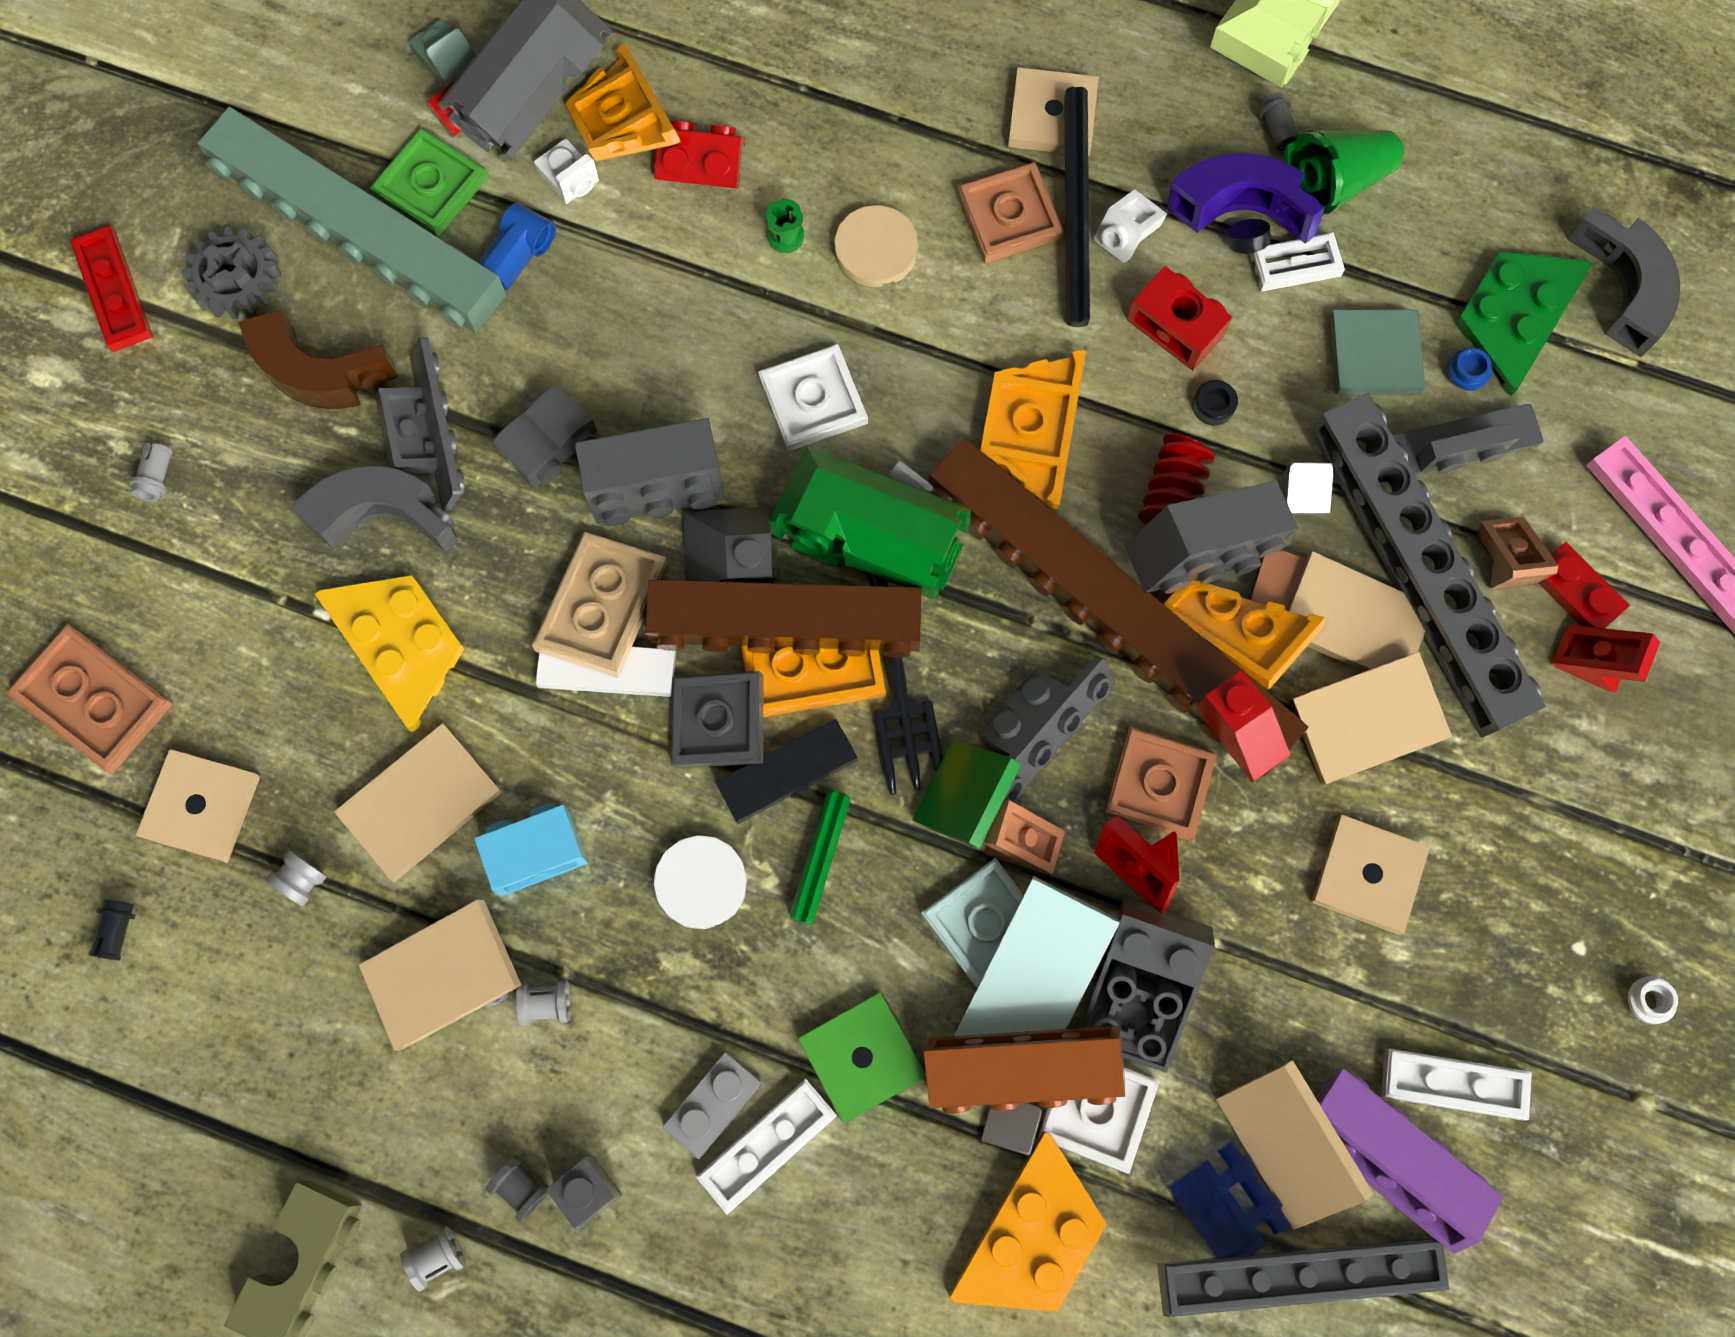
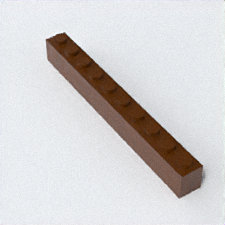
(1090, 586)

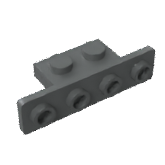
(417, 427)
(1470, 439)
(1043, 717)

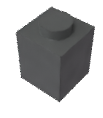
(583, 1192)

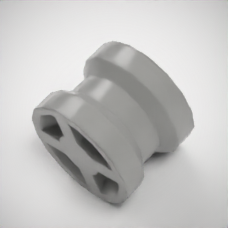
(296, 878)

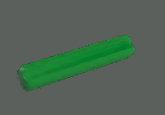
(819, 857)

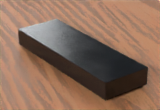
(786, 771)

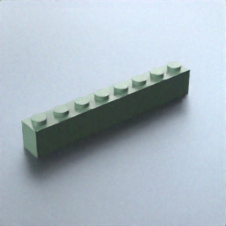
(352, 220)

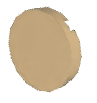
(876, 245)

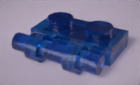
(1216, 1213)

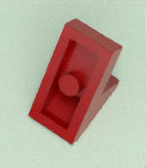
(1606, 655)
(1144, 867)

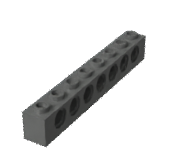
(1425, 588)

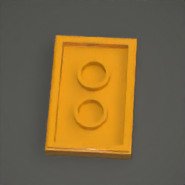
(815, 681)

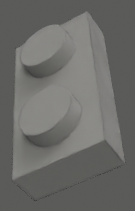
(712, 1105)

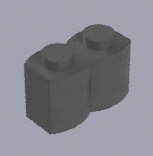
(545, 436)

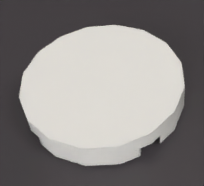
(700, 882)

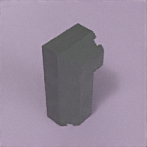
(523, 72)

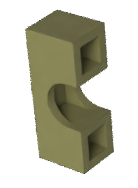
(319, 1227)

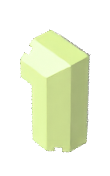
(1271, 34)

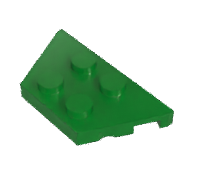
(1519, 309)

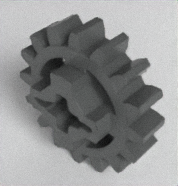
(231, 272)

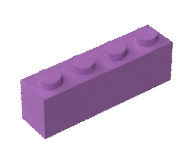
(1408, 1165)

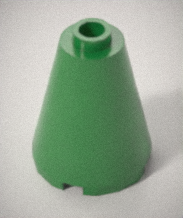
(1343, 162)

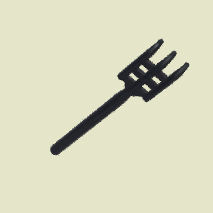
(902, 708)

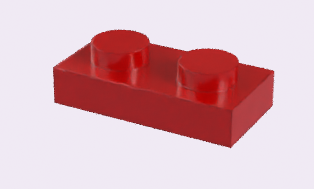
(1582, 590)

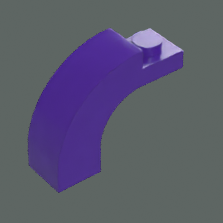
(1245, 183)

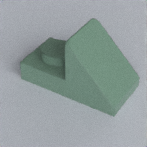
(442, 52)

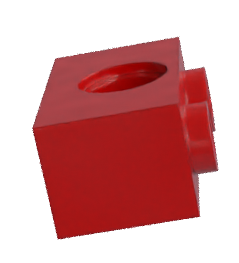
(1184, 339)

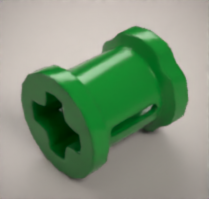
(781, 224)

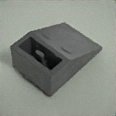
(1149, 981)

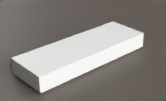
(644, 673)
(1456, 1084)
(766, 1146)

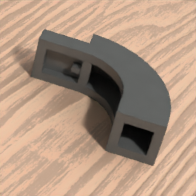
(1645, 272)
(369, 492)

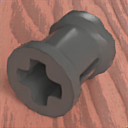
(517, 1188)

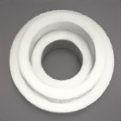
(1665, 1000)

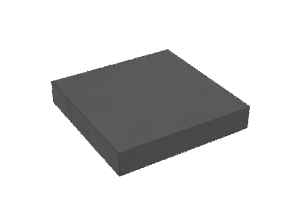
(717, 719)

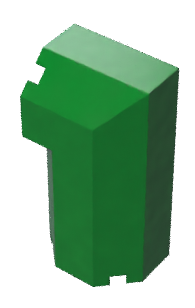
(869, 522)

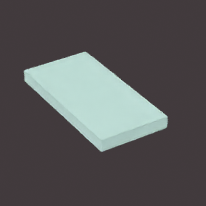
(1040, 964)

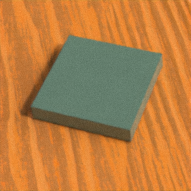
(1377, 352)

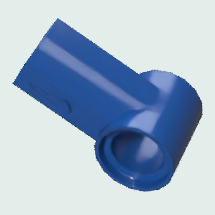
(519, 238)

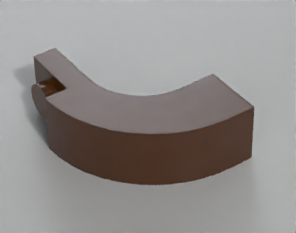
(310, 379)

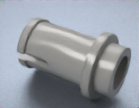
(151, 473)

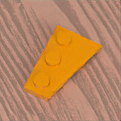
(1248, 633)

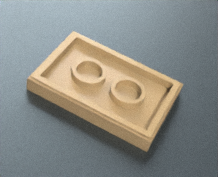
(599, 604)
(1363, 617)
(1371, 718)
(417, 802)
(439, 975)
(1294, 1146)

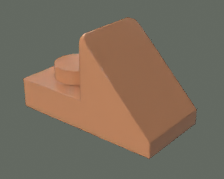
(1516, 552)
(1023, 839)

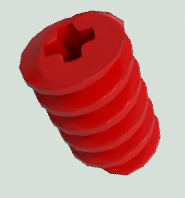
(1176, 474)

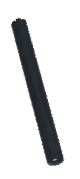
(1077, 207)

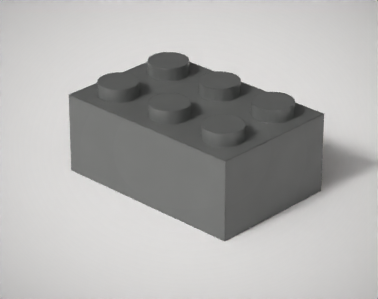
(650, 472)
(1211, 537)

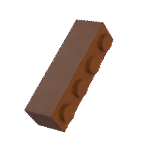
(1025, 1068)

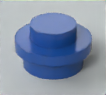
(1470, 369)

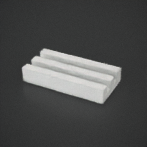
(1300, 276)

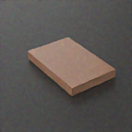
(89, 699)

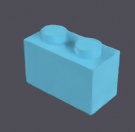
(530, 849)

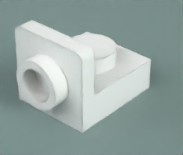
(567, 171)
(1128, 224)

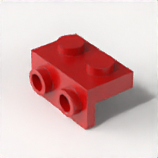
(701, 156)

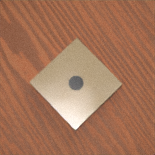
(1039, 109)
(198, 806)
(1370, 874)

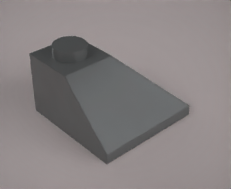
(729, 545)

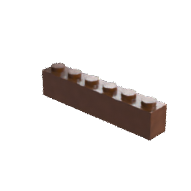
(783, 616)

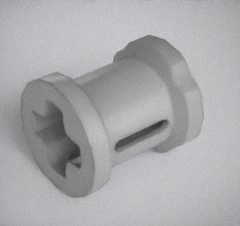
(543, 1003)
(433, 1259)

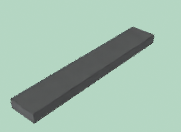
(1302, 1277)

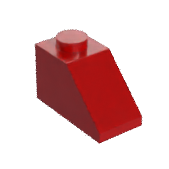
(1245, 725)

